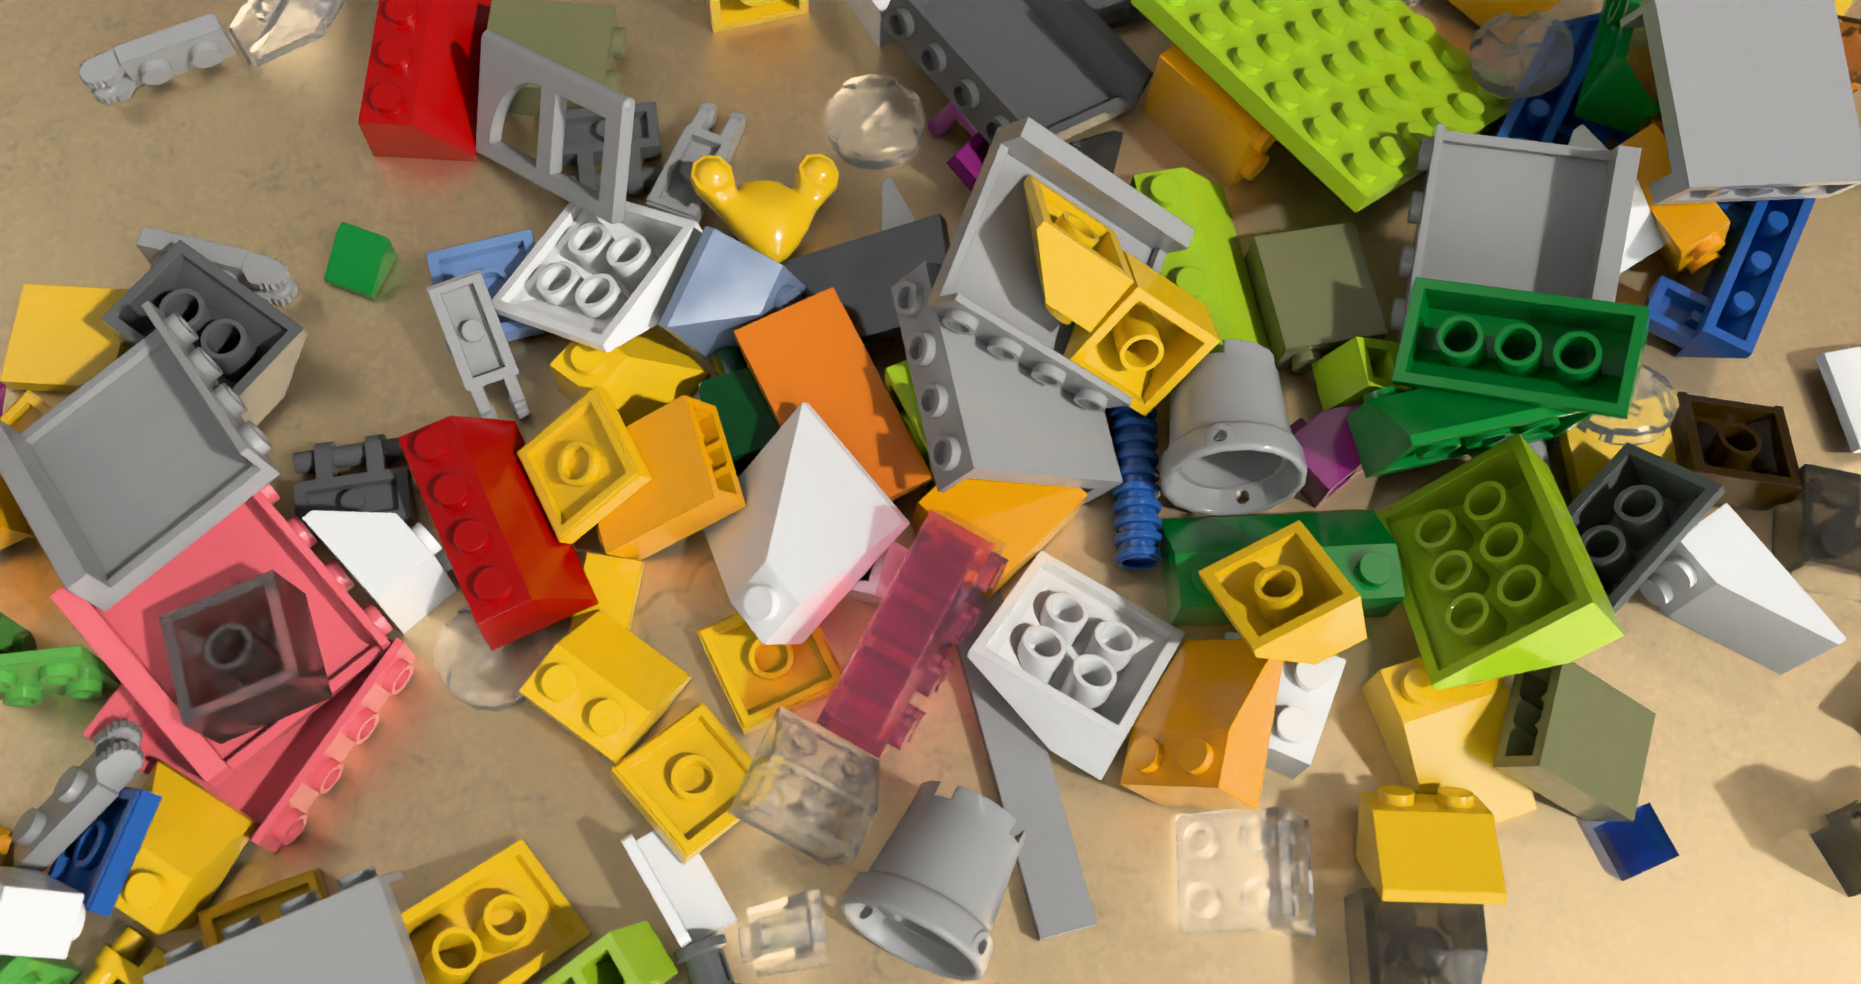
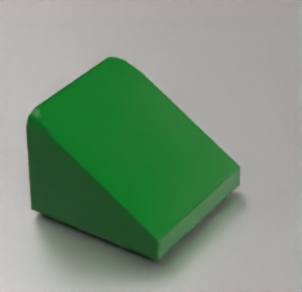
(359, 260)

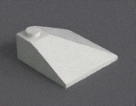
(600, 277)
(805, 531)
(1074, 660)

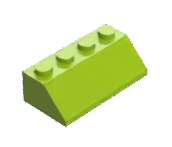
(1214, 262)

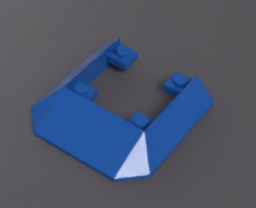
(1756, 250)

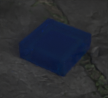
(1636, 844)

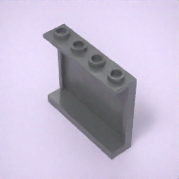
(1021, 61)

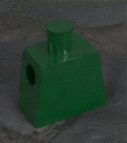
(740, 406)

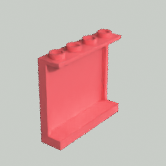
(233, 551)
(297, 767)

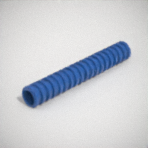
(1137, 495)

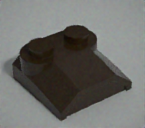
(1740, 448)

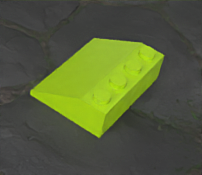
(1497, 571)

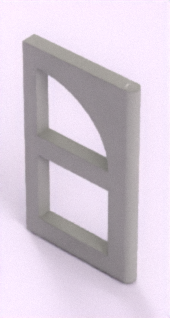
(509, 68)

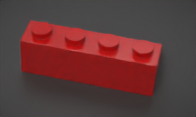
(424, 79)
(495, 527)

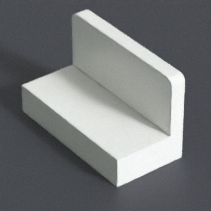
(682, 891)

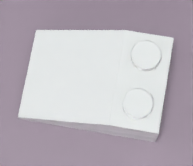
(1740, 595)

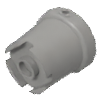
(1231, 436)
(938, 883)

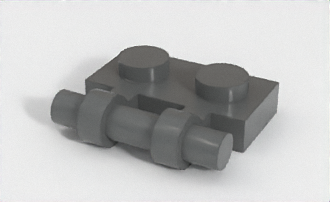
(586, 139)
(371, 491)

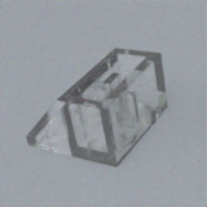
(809, 790)

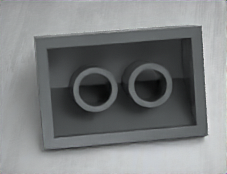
(234, 325)
(1637, 516)

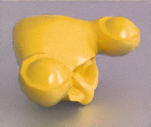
(766, 211)

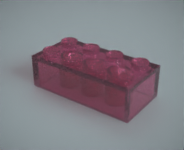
(912, 633)

